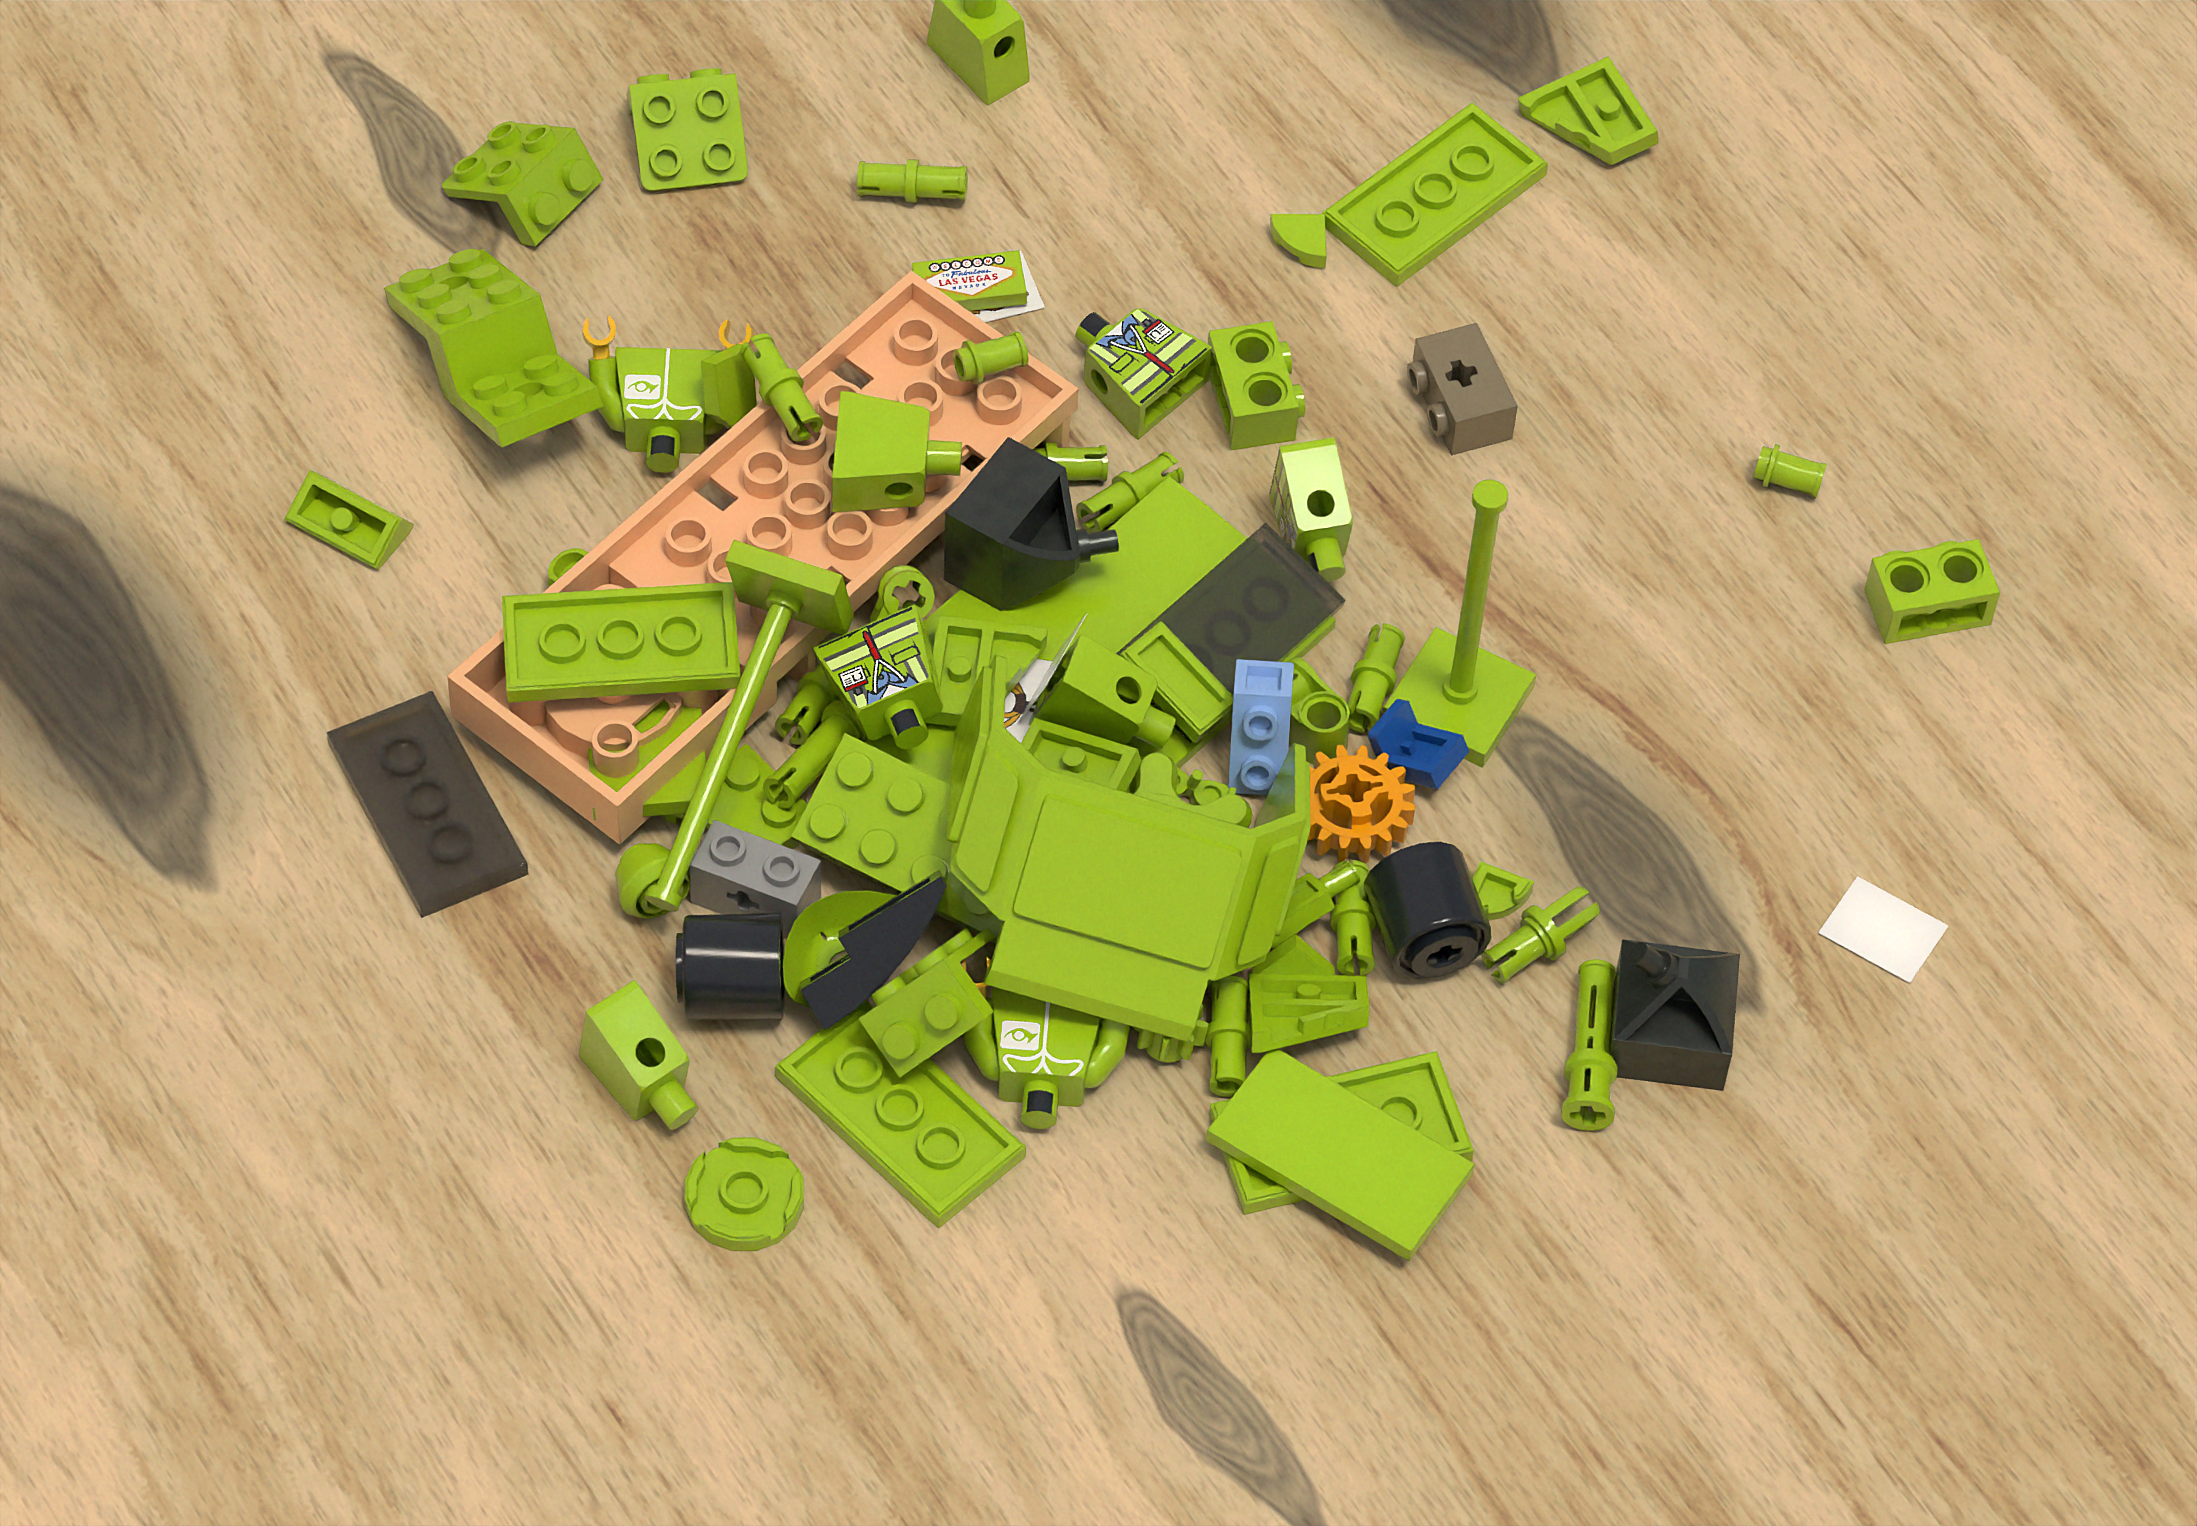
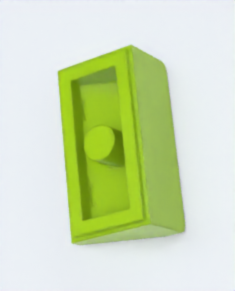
(347, 520)

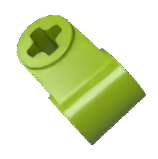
(1317, 713)

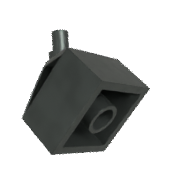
(1016, 530)
(1674, 1014)

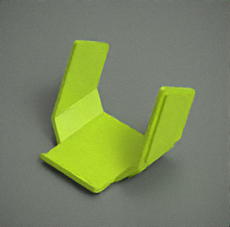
(1110, 892)

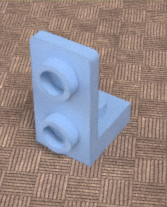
(1259, 724)

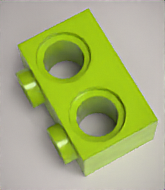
(1254, 385)
(1931, 591)

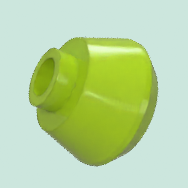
(639, 869)

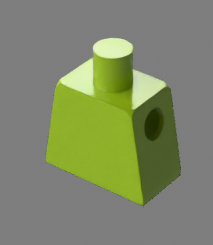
(981, 45)
(886, 454)
(1103, 697)
(637, 1057)

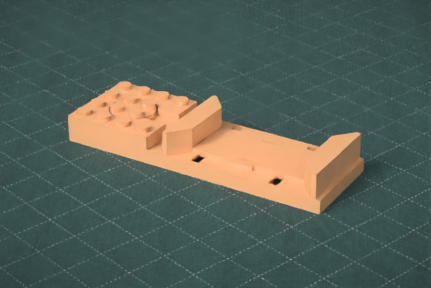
(778, 506)

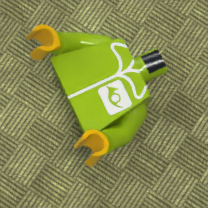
(655, 396)
(1043, 1052)

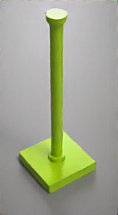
(786, 591)
(1452, 678)

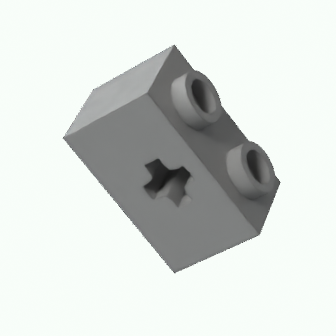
(752, 875)

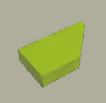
(728, 386)

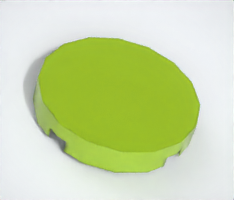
(744, 1194)

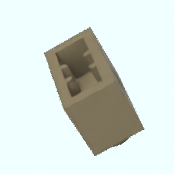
(1462, 389)

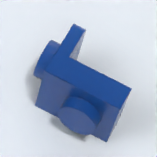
(1422, 750)

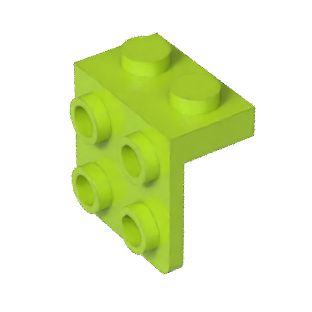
(688, 130)
(531, 173)
(928, 1004)

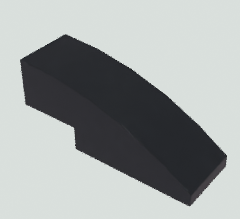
(874, 951)

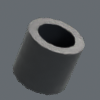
(1427, 910)
(731, 966)

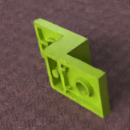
(492, 346)

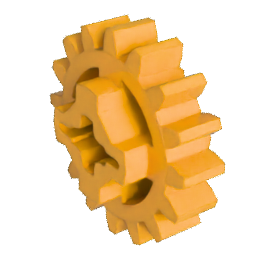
(1354, 804)

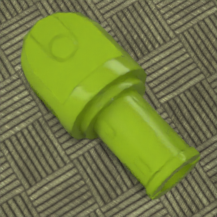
(1539, 935)

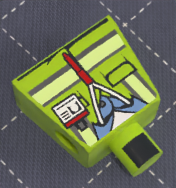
(1142, 366)
(1313, 504)
(886, 677)

